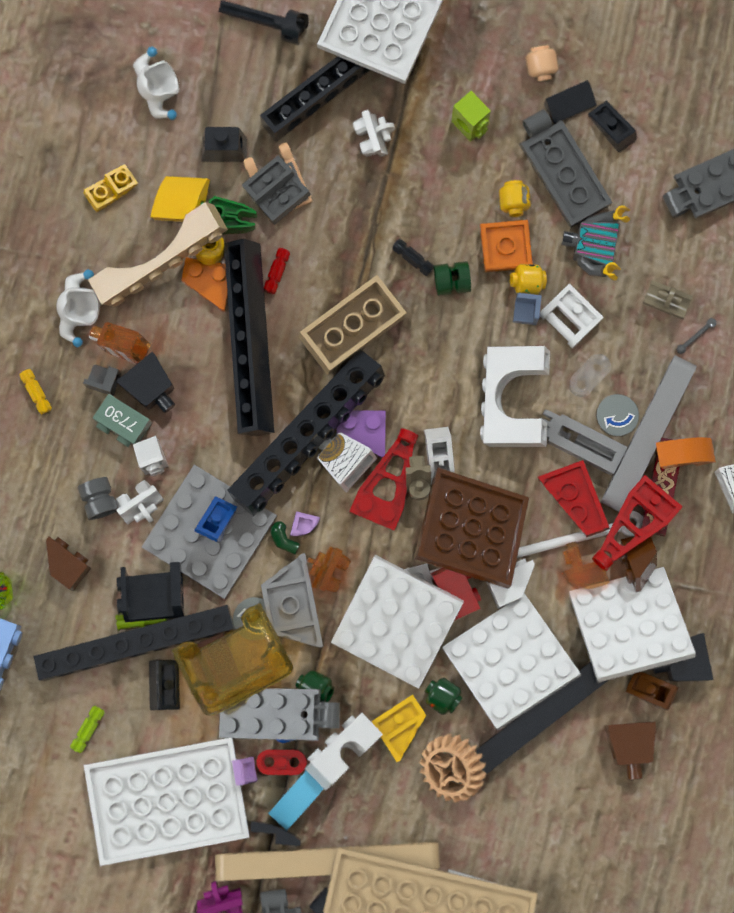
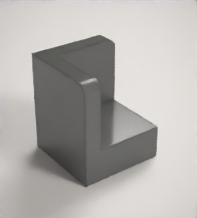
(103, 379)

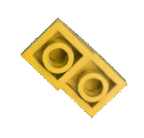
(111, 188)

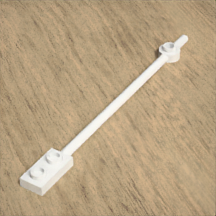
(423, 572)

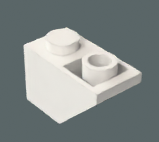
(150, 456)
(504, 596)

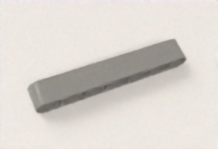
(649, 432)

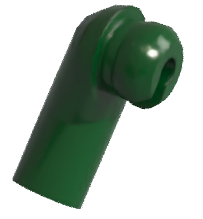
(280, 538)

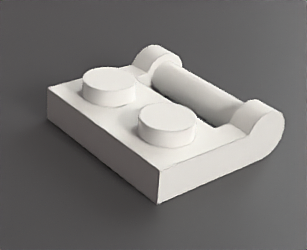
(577, 310)

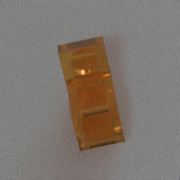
(582, 576)

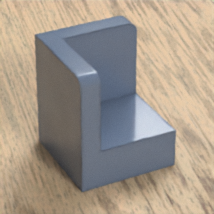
(527, 309)

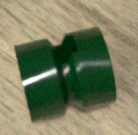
(443, 278)

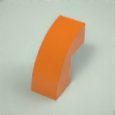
(685, 452)

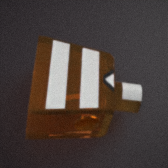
(120, 342)

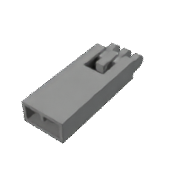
(589, 445)

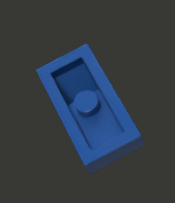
(216, 519)

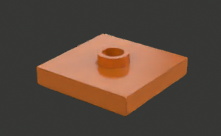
(505, 245)

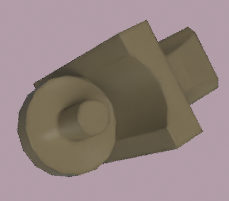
(667, 299)
(418, 478)

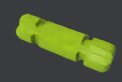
(87, 729)

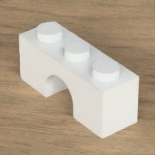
(357, 735)

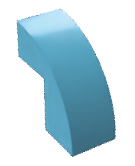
(296, 800)

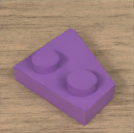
(367, 429)

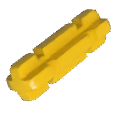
(35, 391)

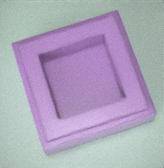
(244, 771)

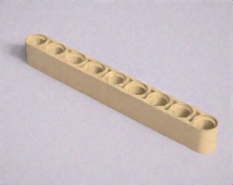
(314, 861)

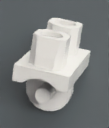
(370, 125)
(141, 505)

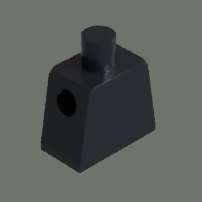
(224, 144)
(148, 384)
(691, 669)

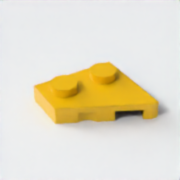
(400, 725)

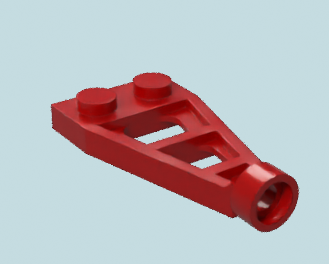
(654, 501)
(374, 508)

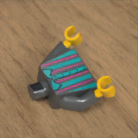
(597, 242)

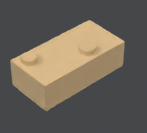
(352, 325)

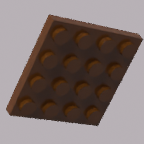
(472, 528)

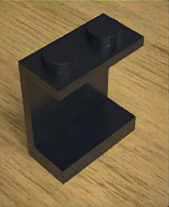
(151, 595)

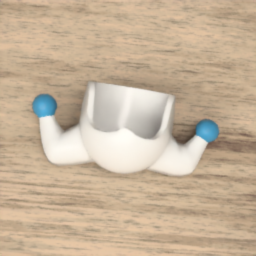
(156, 84)
(77, 307)

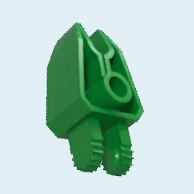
(231, 213)

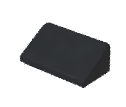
(570, 102)
(164, 685)

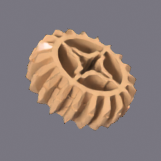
(440, 770)

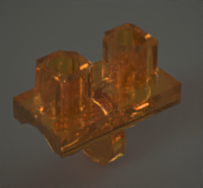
(324, 567)

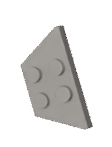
(292, 605)

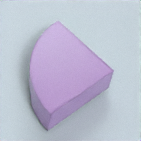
(303, 524)

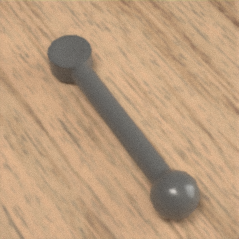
(711, 323)

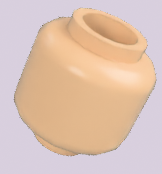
(542, 62)

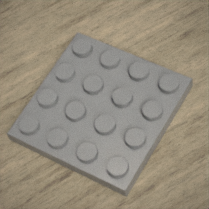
(202, 559)

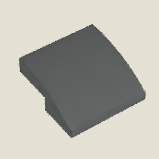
(276, 189)

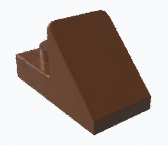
(652, 690)

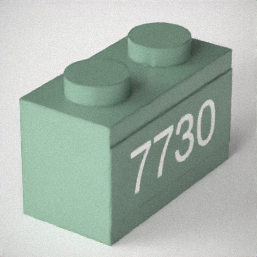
(121, 420)

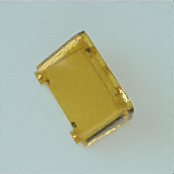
(234, 664)

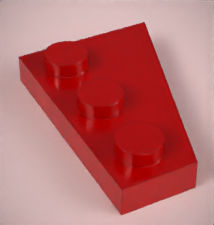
(577, 497)

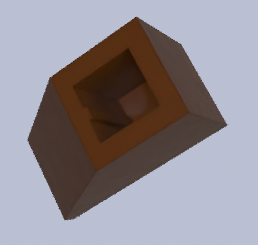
(639, 562)
(64, 565)

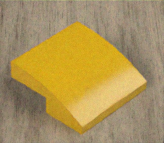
(178, 197)

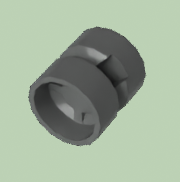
(97, 497)

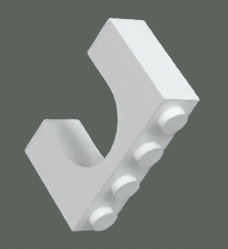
(501, 367)

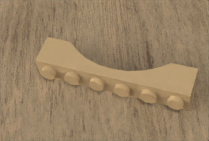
(197, 230)

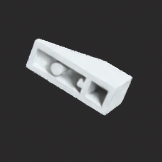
(439, 449)

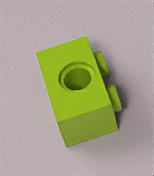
(471, 116)

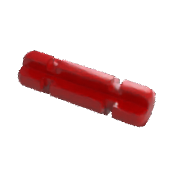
(276, 270)

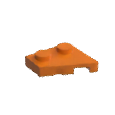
(207, 281)

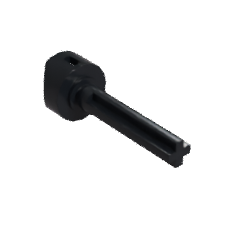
(291, 25)

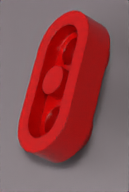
(281, 762)

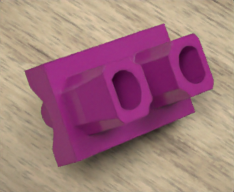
(221, 899)

